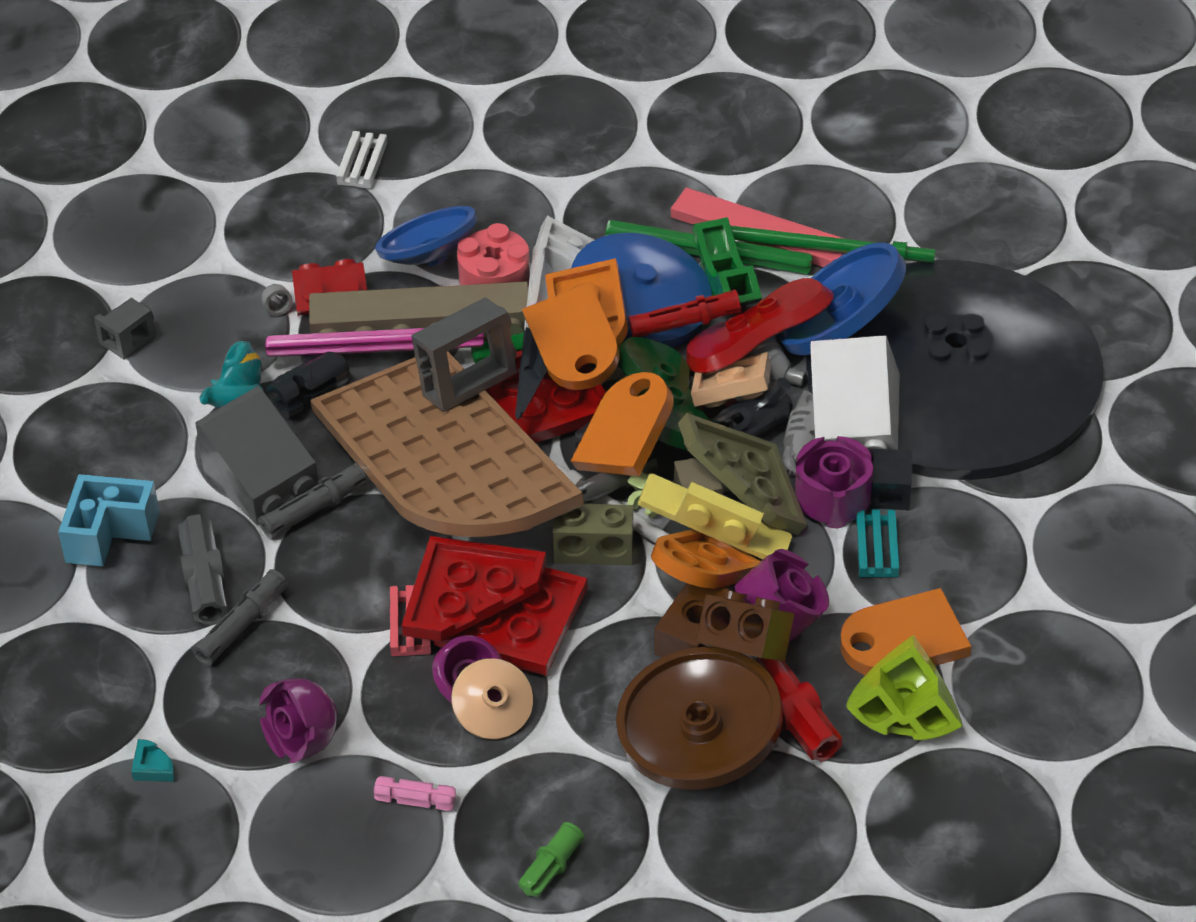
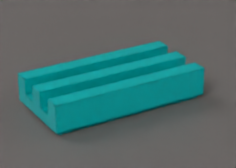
(876, 521)

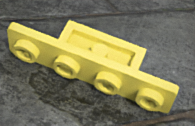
(713, 516)

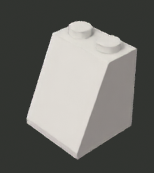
(856, 391)

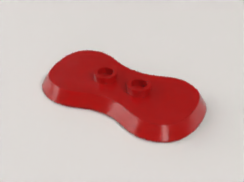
(739, 335)

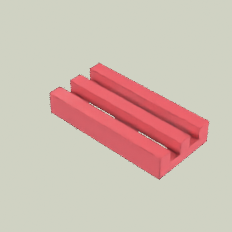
(410, 648)

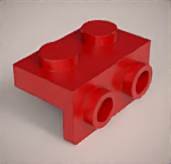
(311, 278)

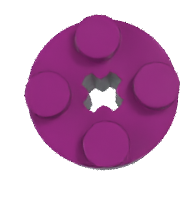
(834, 480)
(784, 579)

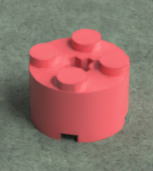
(493, 257)

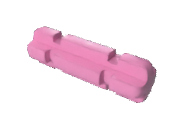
(415, 793)

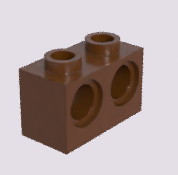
(745, 625)

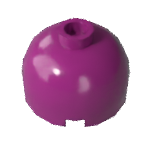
(297, 718)

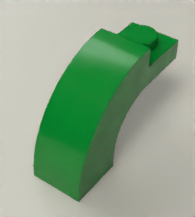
(722, 261)

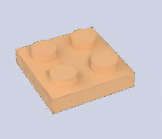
(743, 378)

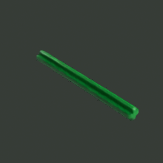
(749, 253)

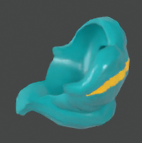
(238, 376)

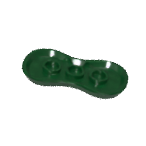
(650, 356)

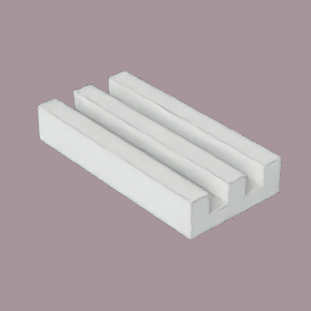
(365, 143)

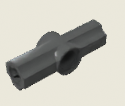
(202, 570)

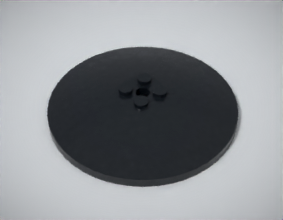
(1011, 391)

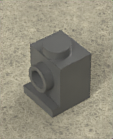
(126, 328)

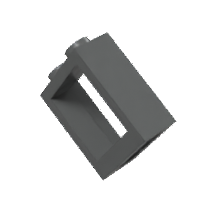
(437, 339)

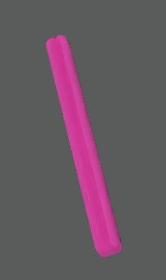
(348, 342)

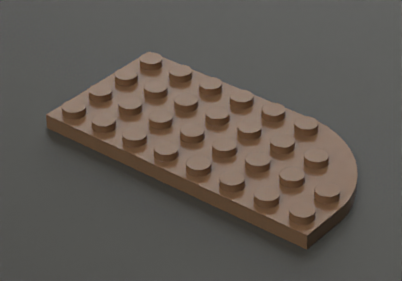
(448, 469)

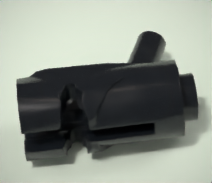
(307, 382)
(761, 413)

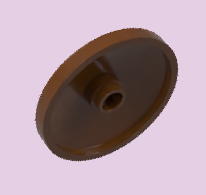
(699, 718)

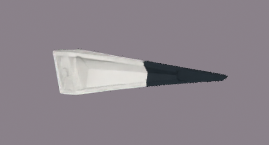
(553, 252)

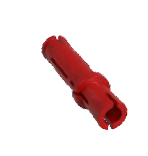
(688, 313)

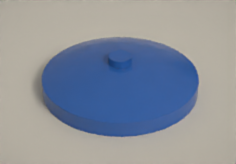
(652, 277)
(861, 287)

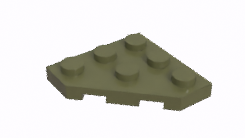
(748, 468)

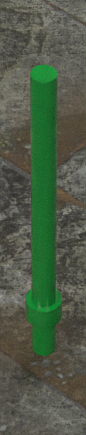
(825, 243)

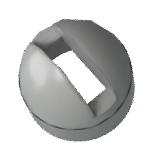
(274, 306)

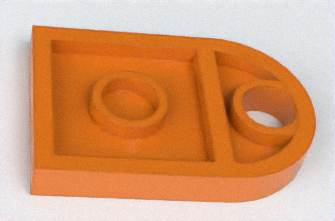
(606, 284)
(571, 333)
(625, 426)
(701, 559)
(893, 622)

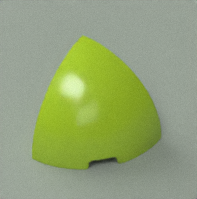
(905, 696)

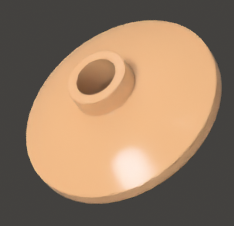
(478, 712)

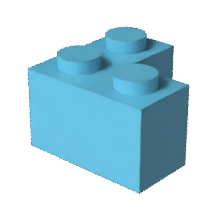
(105, 510)

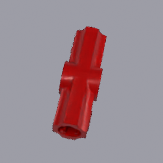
(803, 712)

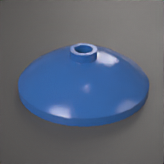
(427, 237)

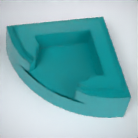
(151, 763)

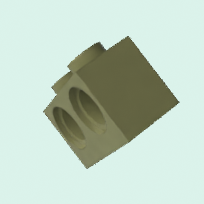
(595, 535)

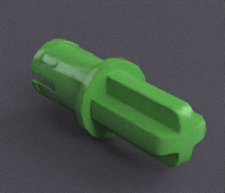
(551, 859)

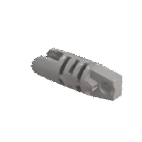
(799, 431)

